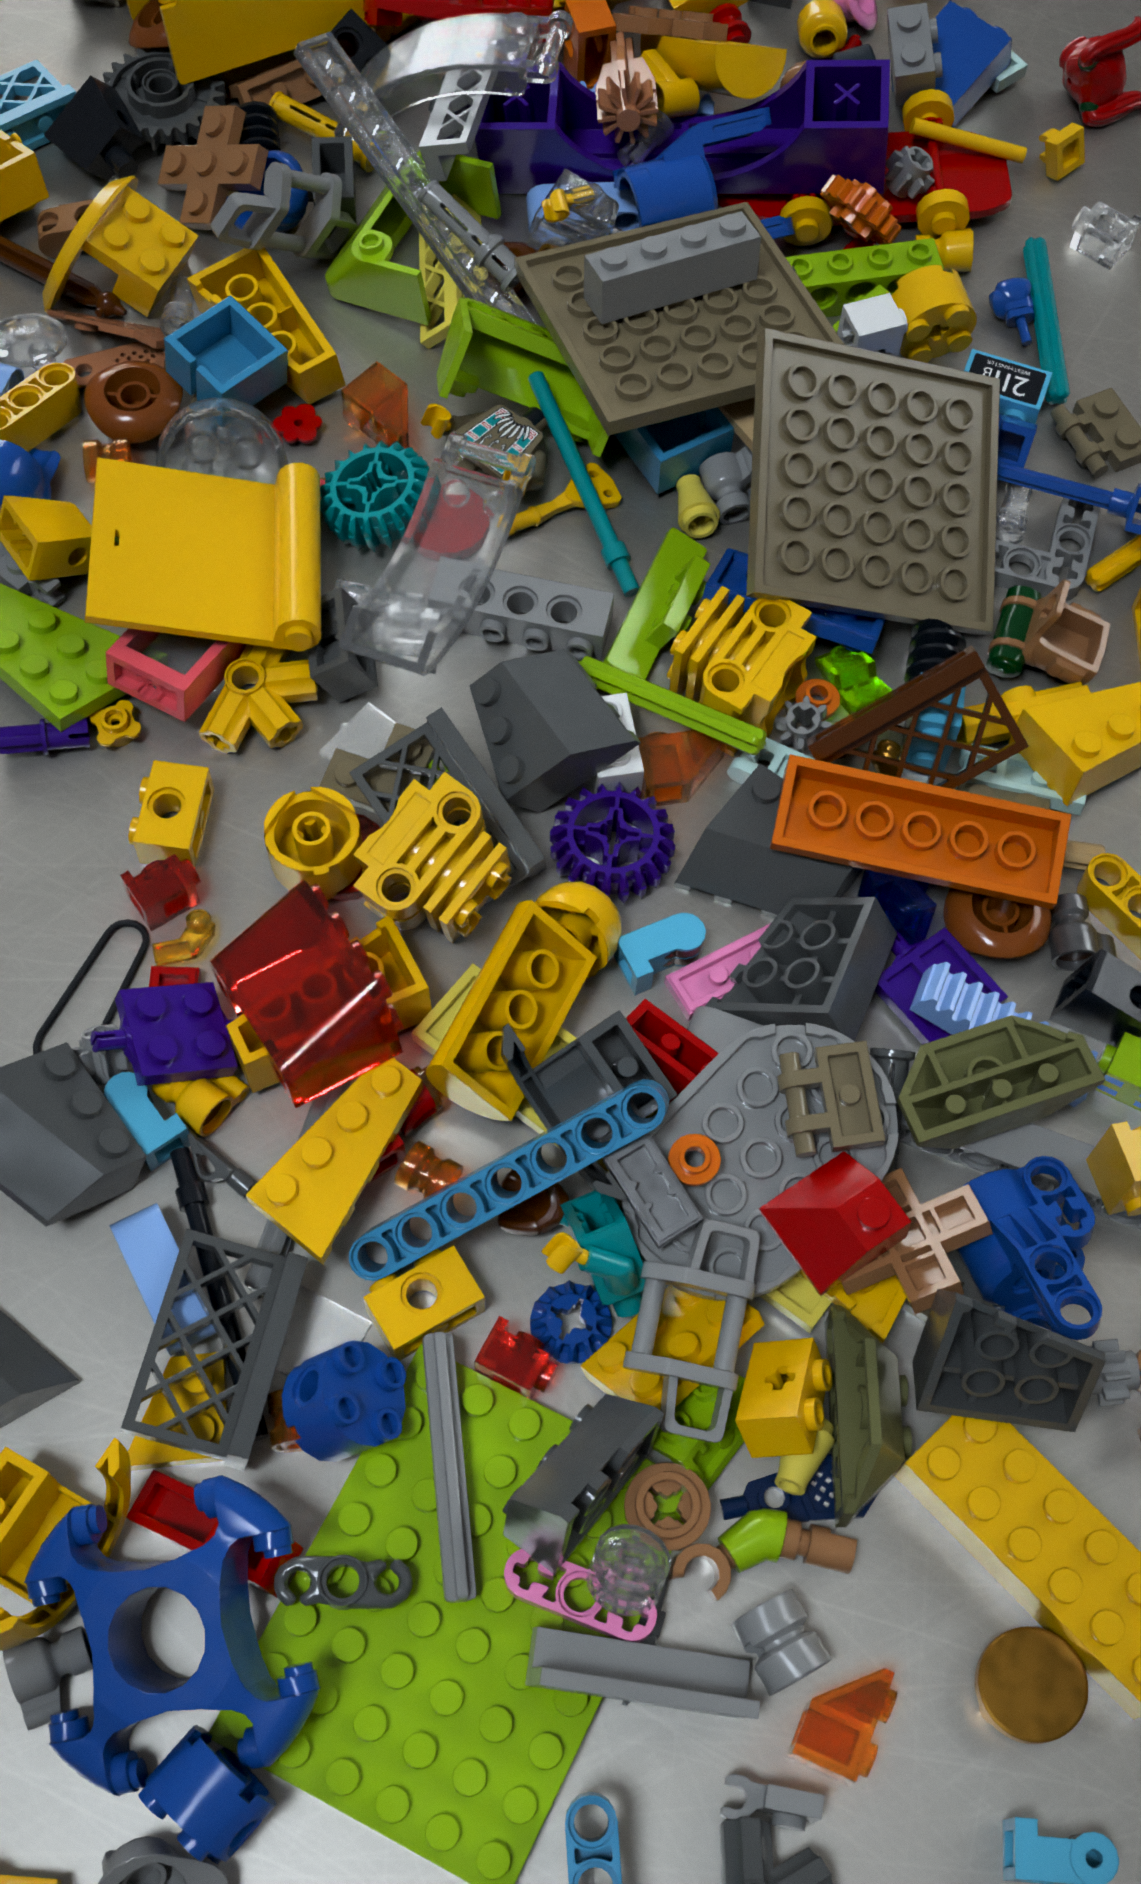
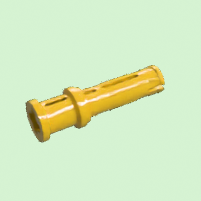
(312, 123)

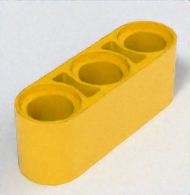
(39, 405)
(1113, 902)

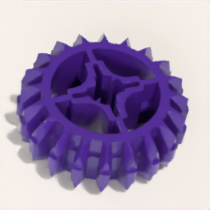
(648, 842)

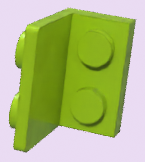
(702, 1457)

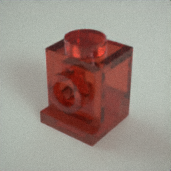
(163, 890)
(515, 1360)

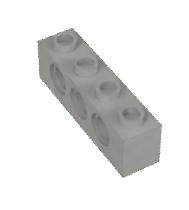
(545, 605)

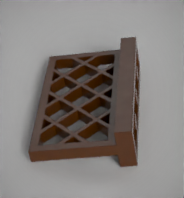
(908, 702)

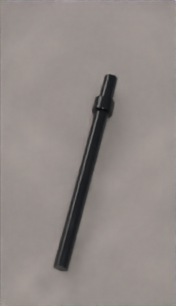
(193, 1201)

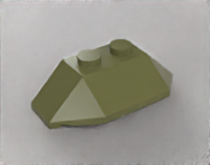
(994, 1081)
(864, 1414)

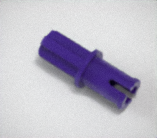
(43, 737)

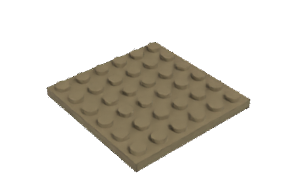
(676, 355)
(873, 484)

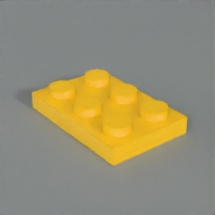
(685, 1332)

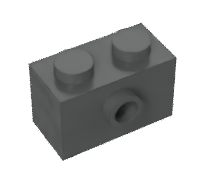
(336, 157)

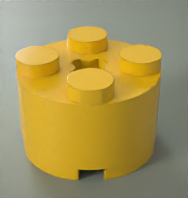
(936, 313)
(313, 839)

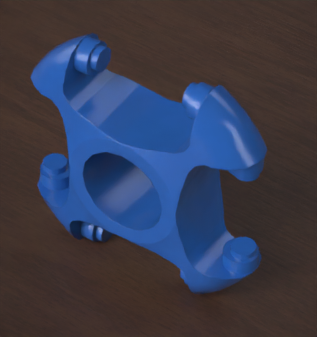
(125, 1677)

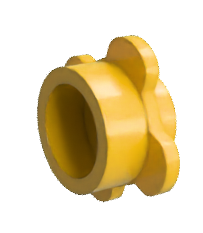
(119, 734)

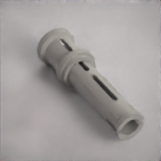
(492, 246)

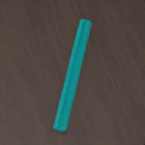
(1046, 319)

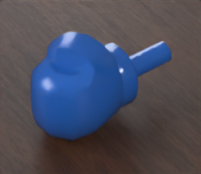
(1014, 304)

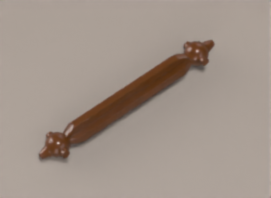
(76, 287)

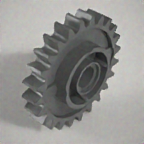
(157, 100)

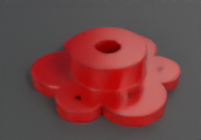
(298, 423)

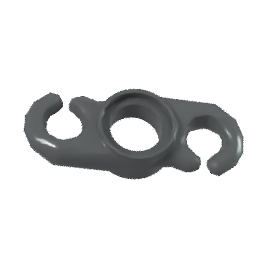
(319, 1569)

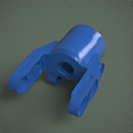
(681, 179)
(1018, 1261)

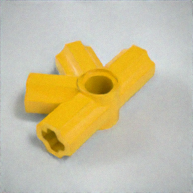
(262, 705)

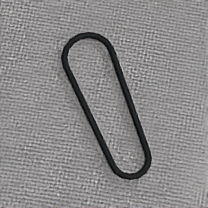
(84, 968)

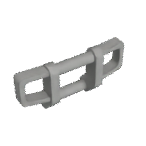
(273, 207)
(736, 1293)

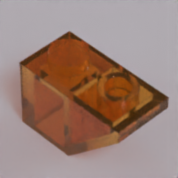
(378, 406)
(677, 764)
(839, 1725)

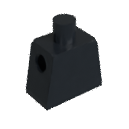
(97, 131)
(1101, 999)

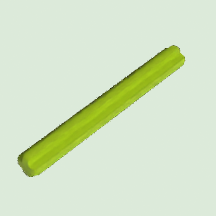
(676, 707)

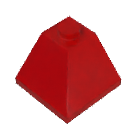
(836, 1221)

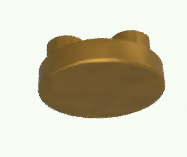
(1031, 1685)

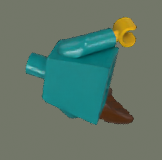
(600, 1241)

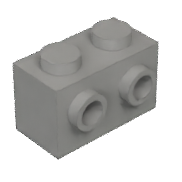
(911, 50)

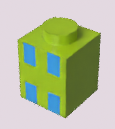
(1122, 1071)

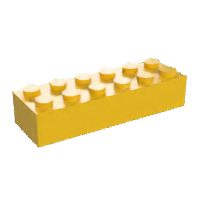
(1038, 1543)

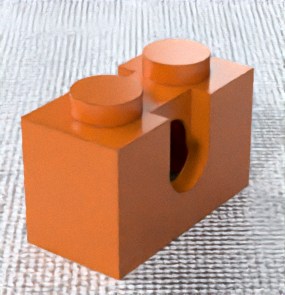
(589, 39)

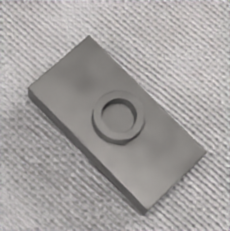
(653, 1190)

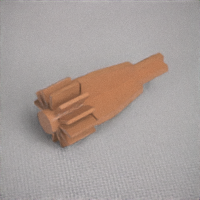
(626, 92)

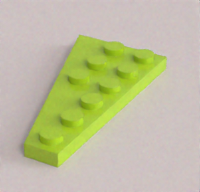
(54, 659)

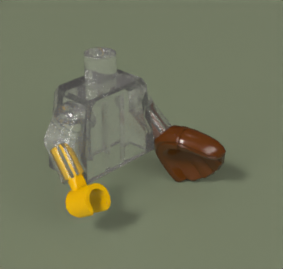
(568, 215)

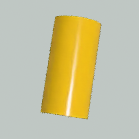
(720, 66)
(525, 984)

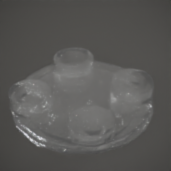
(31, 340)

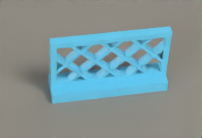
(45, 103)

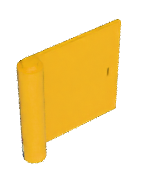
(207, 554)

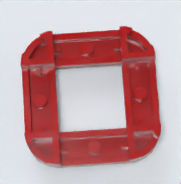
(390, 11)

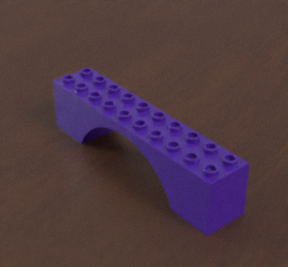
(822, 120)

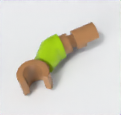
(766, 1537)

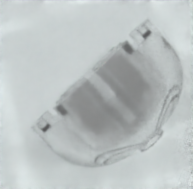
(195, 435)

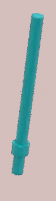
(614, 551)

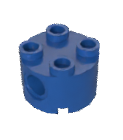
(345, 1401)
(207, 1797)

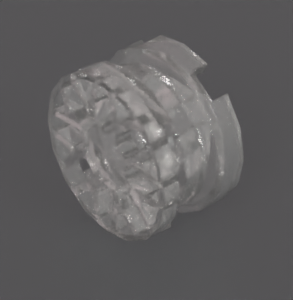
(628, 1569)

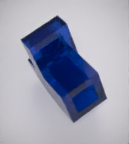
(902, 901)

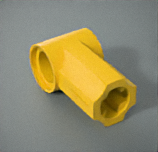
(674, 95)

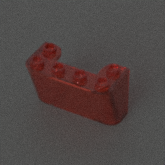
(309, 995)

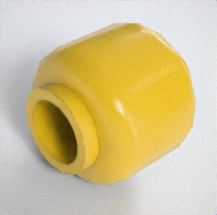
(822, 28)

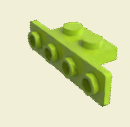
(660, 604)

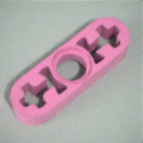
(536, 1593)

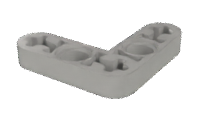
(1047, 565)

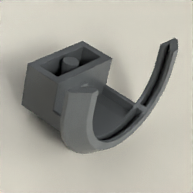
(581, 1076)

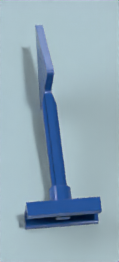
(1119, 502)

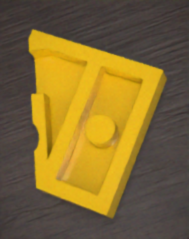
(188, 1394)

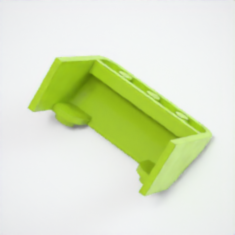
(362, 267)
(498, 355)

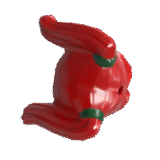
(1097, 75)

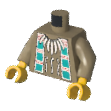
(496, 429)

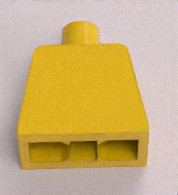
(45, 537)

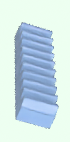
(960, 1006)

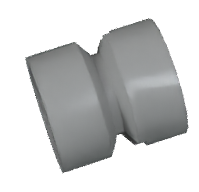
(781, 1642)

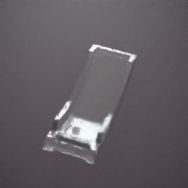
(466, 57)
(441, 559)

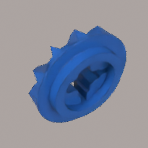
(579, 1343)

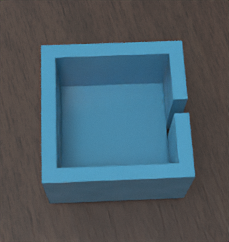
(226, 355)
(677, 446)

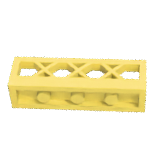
(448, 294)

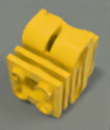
(743, 662)
(439, 864)

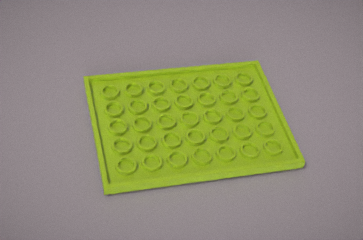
(428, 1701)

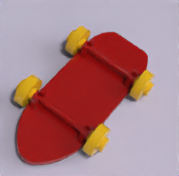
(964, 185)

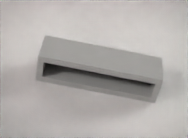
(671, 267)

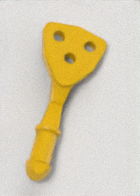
(568, 499)

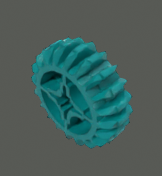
(373, 494)

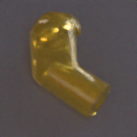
(191, 943)

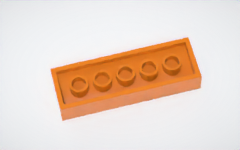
(921, 831)

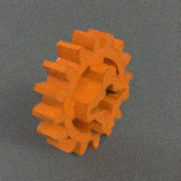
(860, 210)

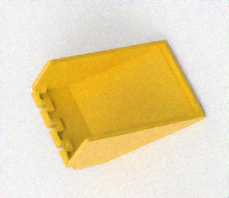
(228, 34)

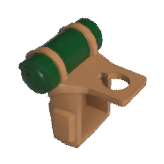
(1047, 635)

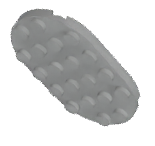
(745, 1115)

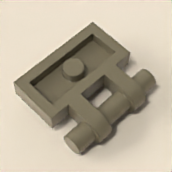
(1109, 425)
(847, 1097)

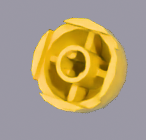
(587, 916)

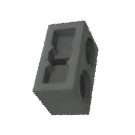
(333, 669)

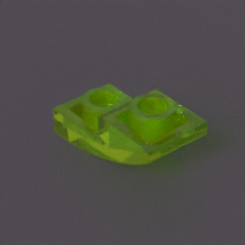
(852, 676)

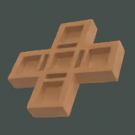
(670, 23)
(212, 166)
(921, 1257)

